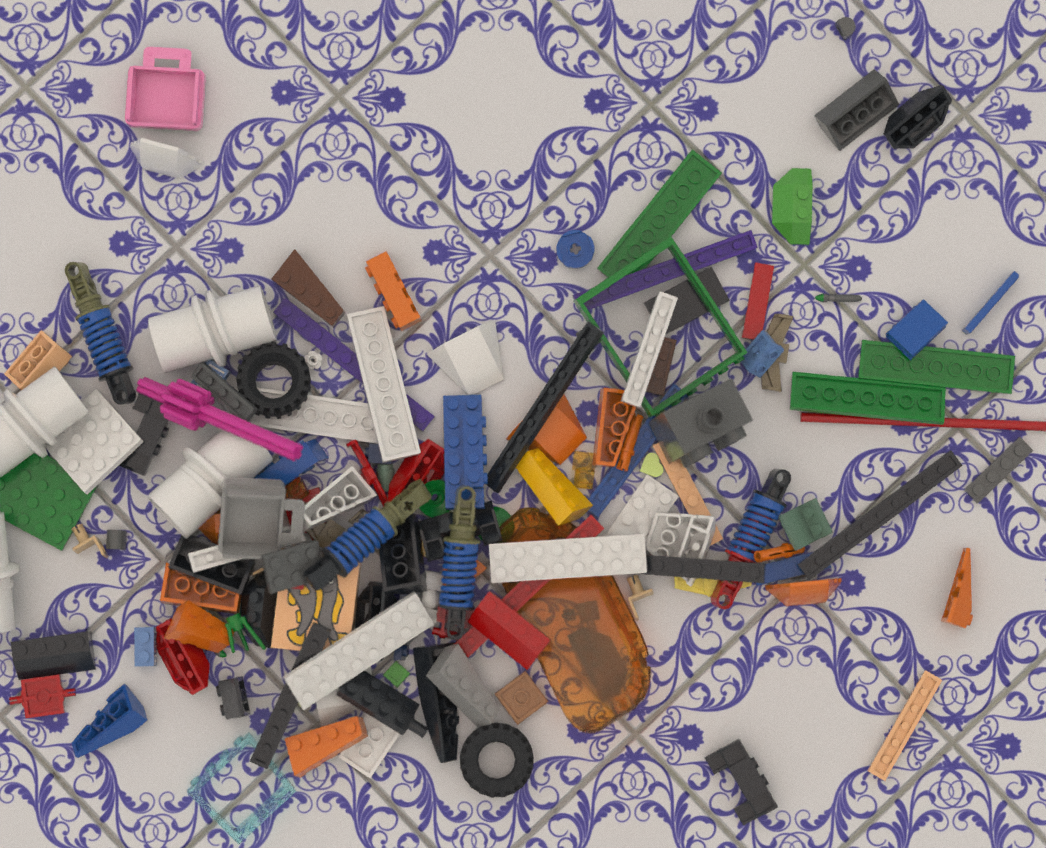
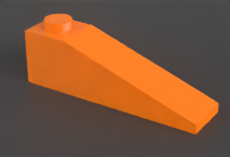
(959, 602)

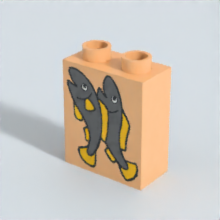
(330, 607)

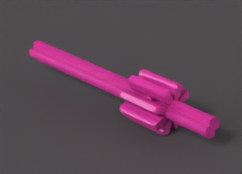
(193, 409)

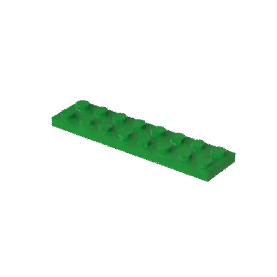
(663, 213)
(938, 367)
(867, 398)

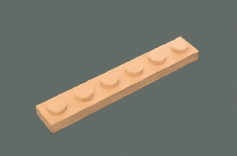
(685, 489)
(904, 725)

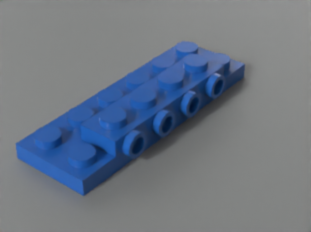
(464, 448)

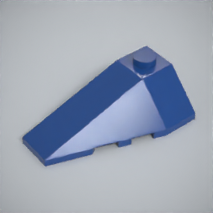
(117, 719)

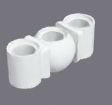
(431, 597)

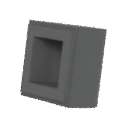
(845, 27)
(116, 539)

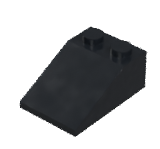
(233, 698)

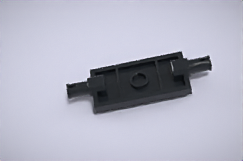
(382, 703)

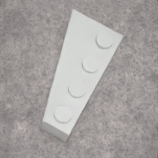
(337, 498)

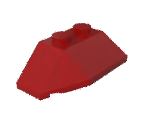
(423, 466)
(183, 661)

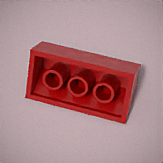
(509, 630)

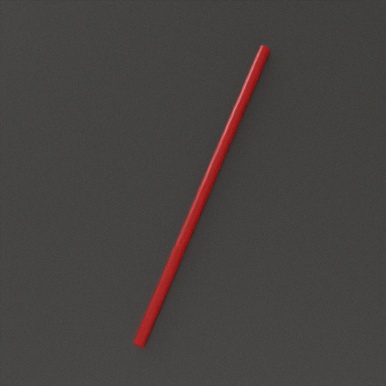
(948, 422)

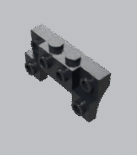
(151, 431)
(437, 527)
(748, 779)

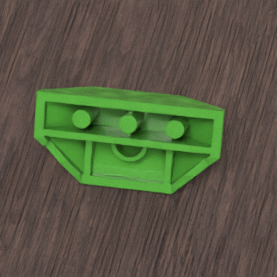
(793, 206)

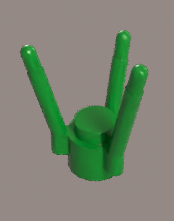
(236, 623)

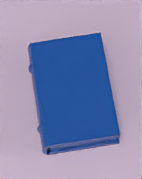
(916, 329)

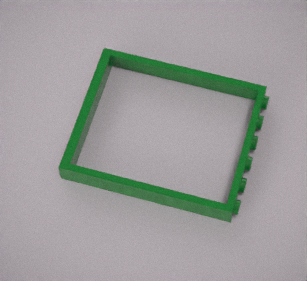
(706, 299)

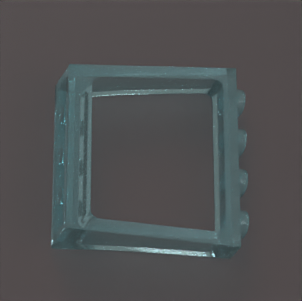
(262, 812)

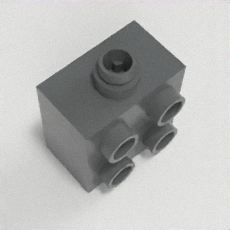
(707, 418)

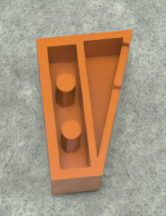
(198, 627)

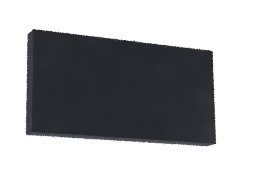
(689, 304)

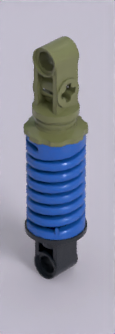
(99, 334)
(365, 536)
(460, 565)

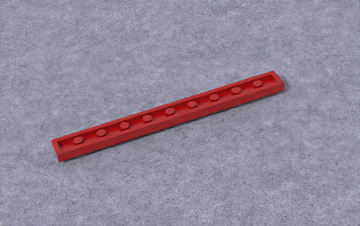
(525, 589)

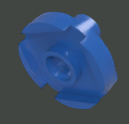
(569, 258)

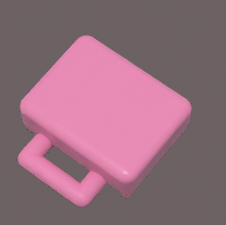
(165, 95)

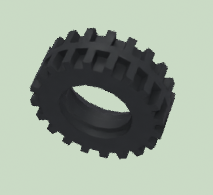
(274, 355)
(496, 733)

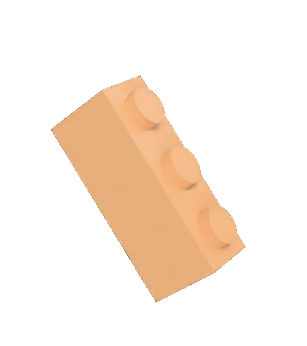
(36, 360)

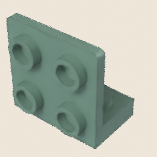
(805, 524)

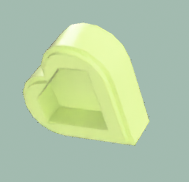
(651, 465)

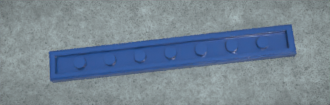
(615, 478)

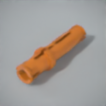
(627, 450)
(785, 550)

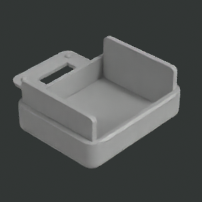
(254, 518)

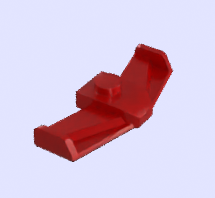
(367, 472)

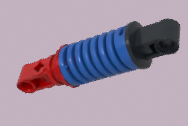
(753, 531)

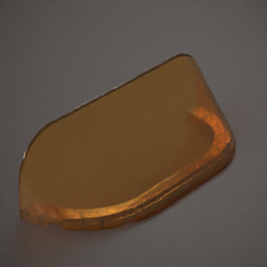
(595, 646)

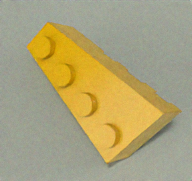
(552, 487)

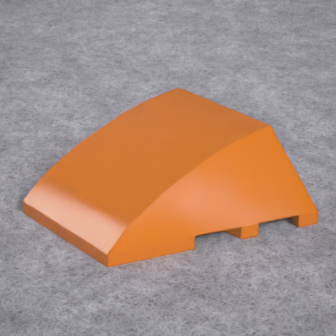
(559, 434)
(804, 592)

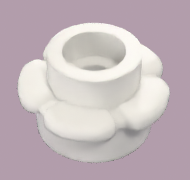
(313, 355)

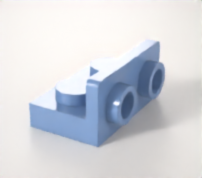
(761, 354)

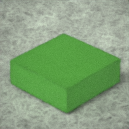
(396, 674)

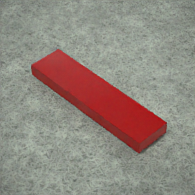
(757, 300)

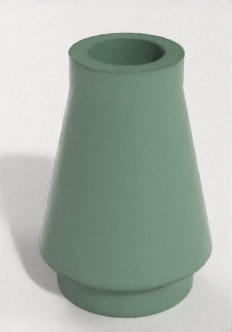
(385, 474)

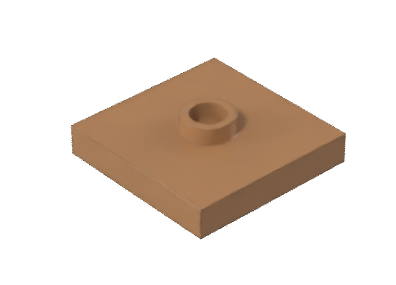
(521, 697)

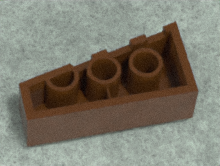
(304, 286)

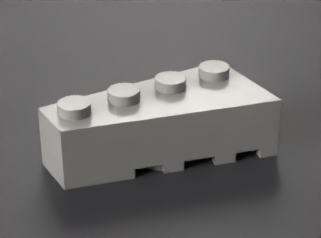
(463, 686)

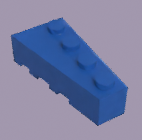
(289, 470)

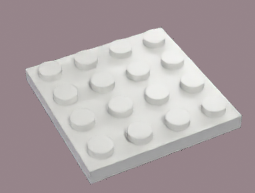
(94, 443)

